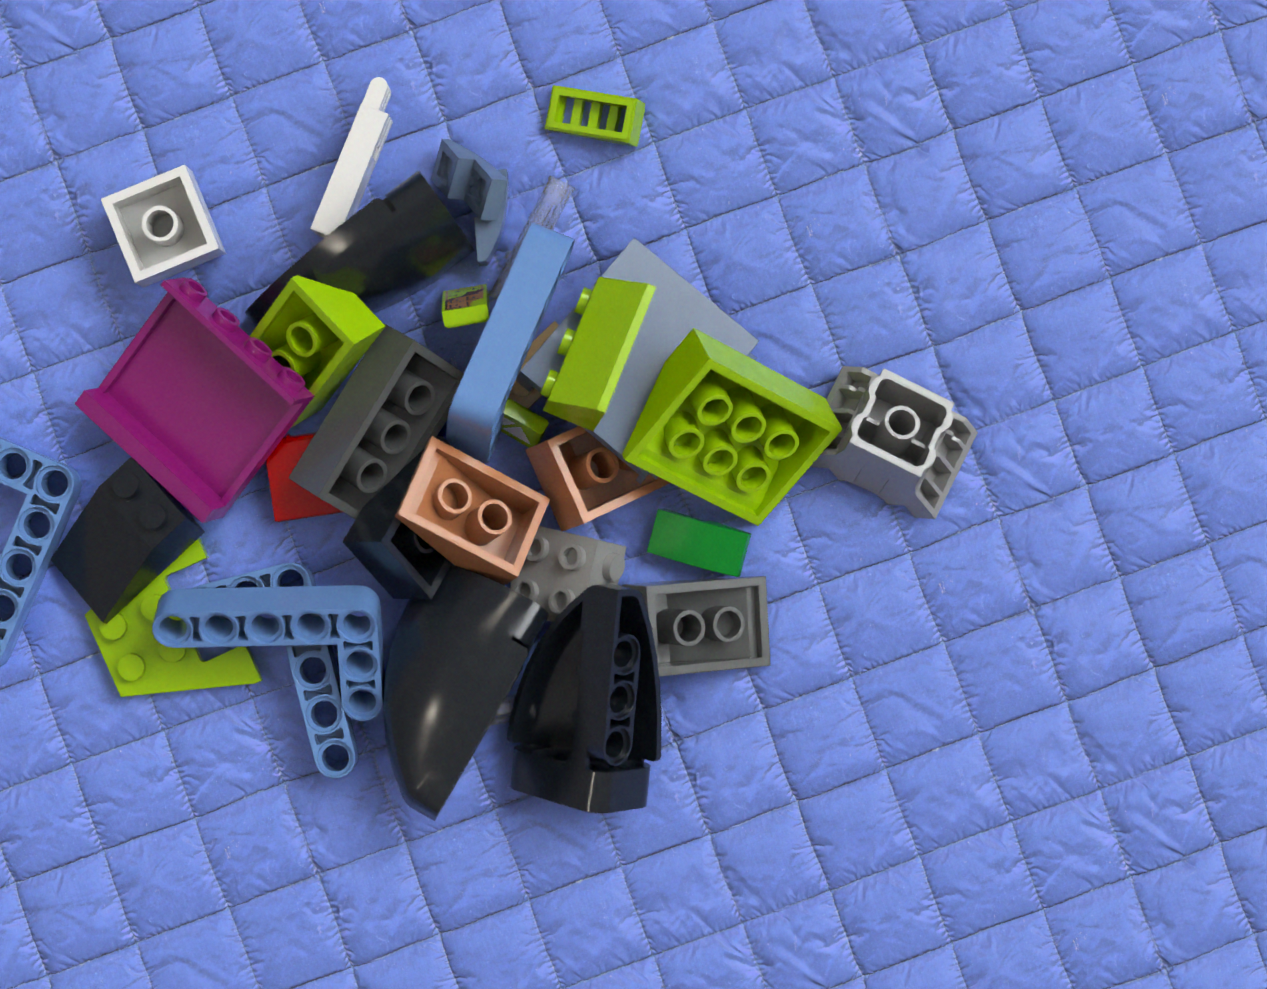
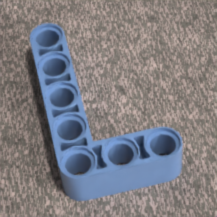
(481, 397)
(23, 541)
(287, 627)
(308, 692)

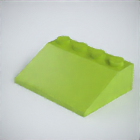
(729, 428)

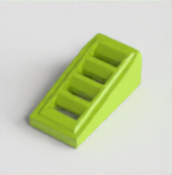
(632, 122)

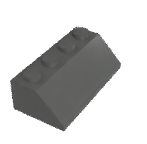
(378, 422)

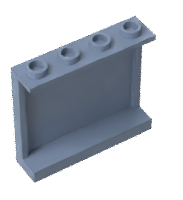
(668, 320)

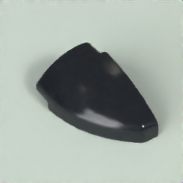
(381, 250)
(449, 679)
(593, 706)

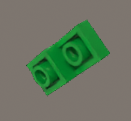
(699, 542)

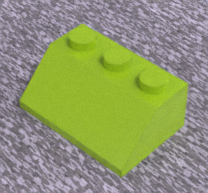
(318, 335)
(596, 350)

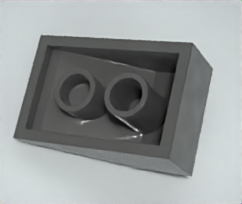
(708, 623)

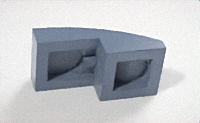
(469, 178)
(489, 232)

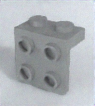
(565, 566)

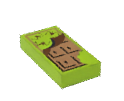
(465, 306)

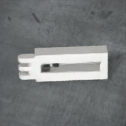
(356, 160)

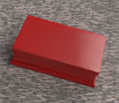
(288, 498)

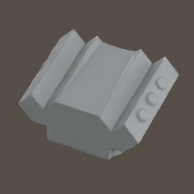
(896, 439)

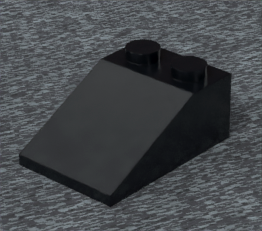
(124, 540)
(390, 549)

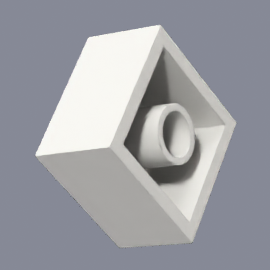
(163, 226)

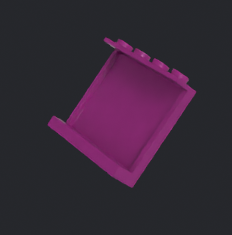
(197, 401)

